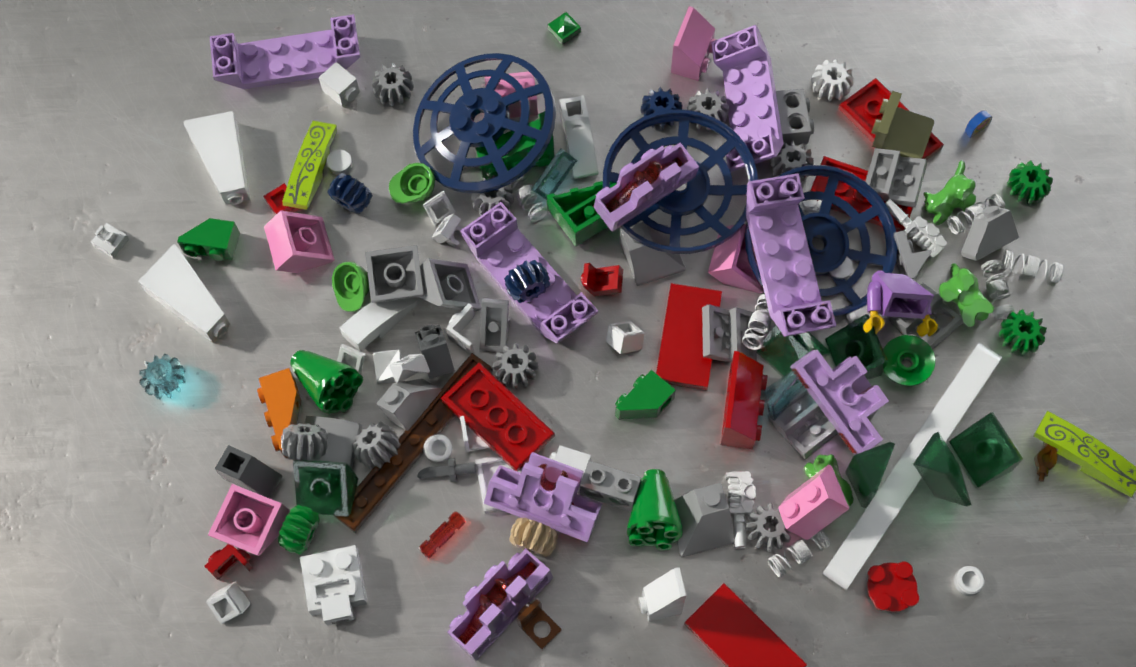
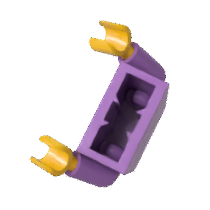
(898, 297)

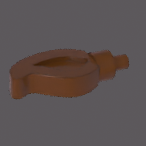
(1045, 461)

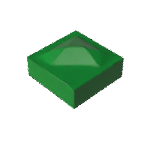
(564, 28)

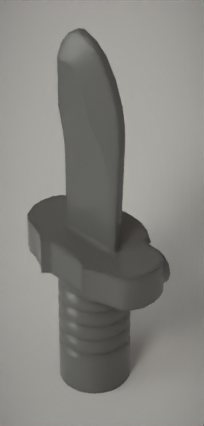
(451, 470)

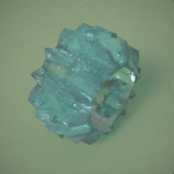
(168, 383)

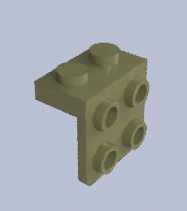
(901, 129)

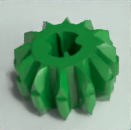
(1030, 182)
(1032, 333)
(298, 529)

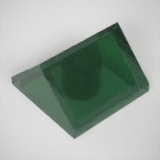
(854, 341)
(783, 351)
(986, 450)
(867, 470)
(942, 471)
(325, 486)

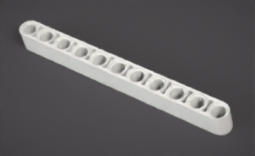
(905, 476)

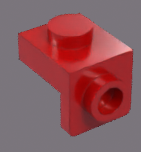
(602, 280)
(225, 559)

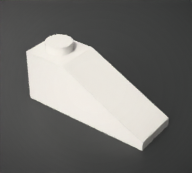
(663, 596)

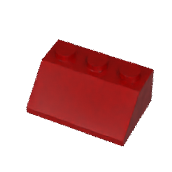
(743, 402)

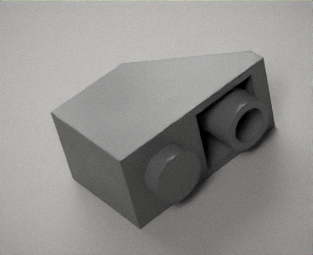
(435, 350)
(247, 472)

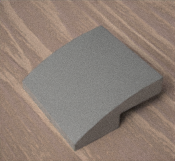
(896, 176)
(944, 316)
(724, 333)
(804, 424)
(340, 438)

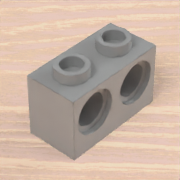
(794, 117)
(609, 485)

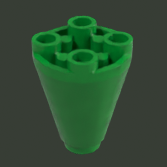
(326, 380)
(654, 513)

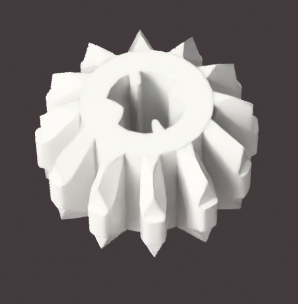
(832, 80)

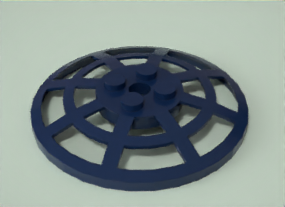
(490, 128)
(697, 189)
(835, 234)

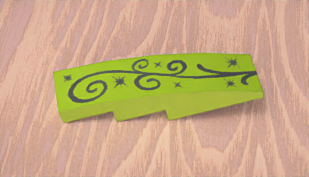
(309, 165)
(1087, 451)

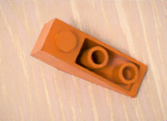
(282, 401)

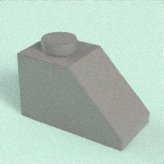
(989, 233)
(407, 401)

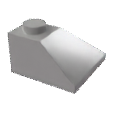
(646, 262)
(394, 274)
(448, 284)
(704, 520)

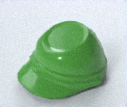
(412, 184)
(350, 285)

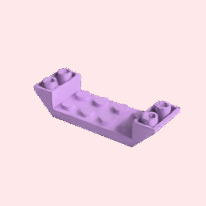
(285, 57)
(749, 94)
(502, 247)
(785, 256)

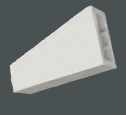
(221, 151)
(183, 293)

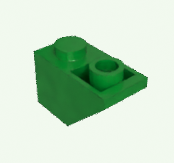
(212, 239)
(646, 399)

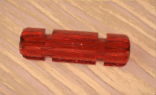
(442, 534)

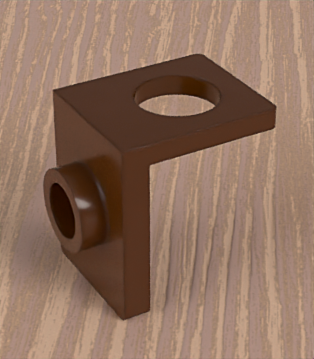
(531, 615)

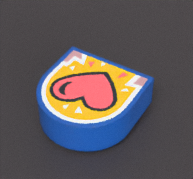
(978, 123)

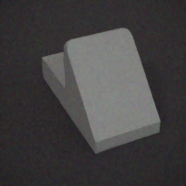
(907, 261)
(494, 324)

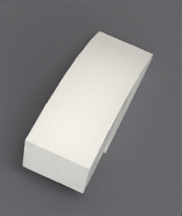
(375, 321)

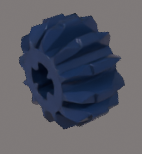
(659, 102)
(350, 193)
(527, 281)

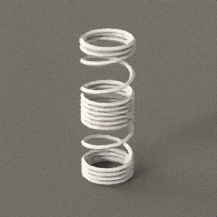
(527, 196)
(974, 211)
(1031, 266)
(997, 289)
(756, 326)
(799, 551)

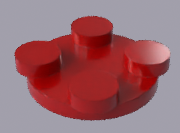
(892, 586)

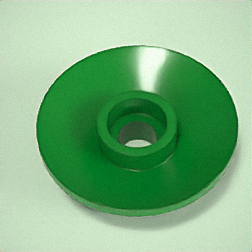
(912, 349)

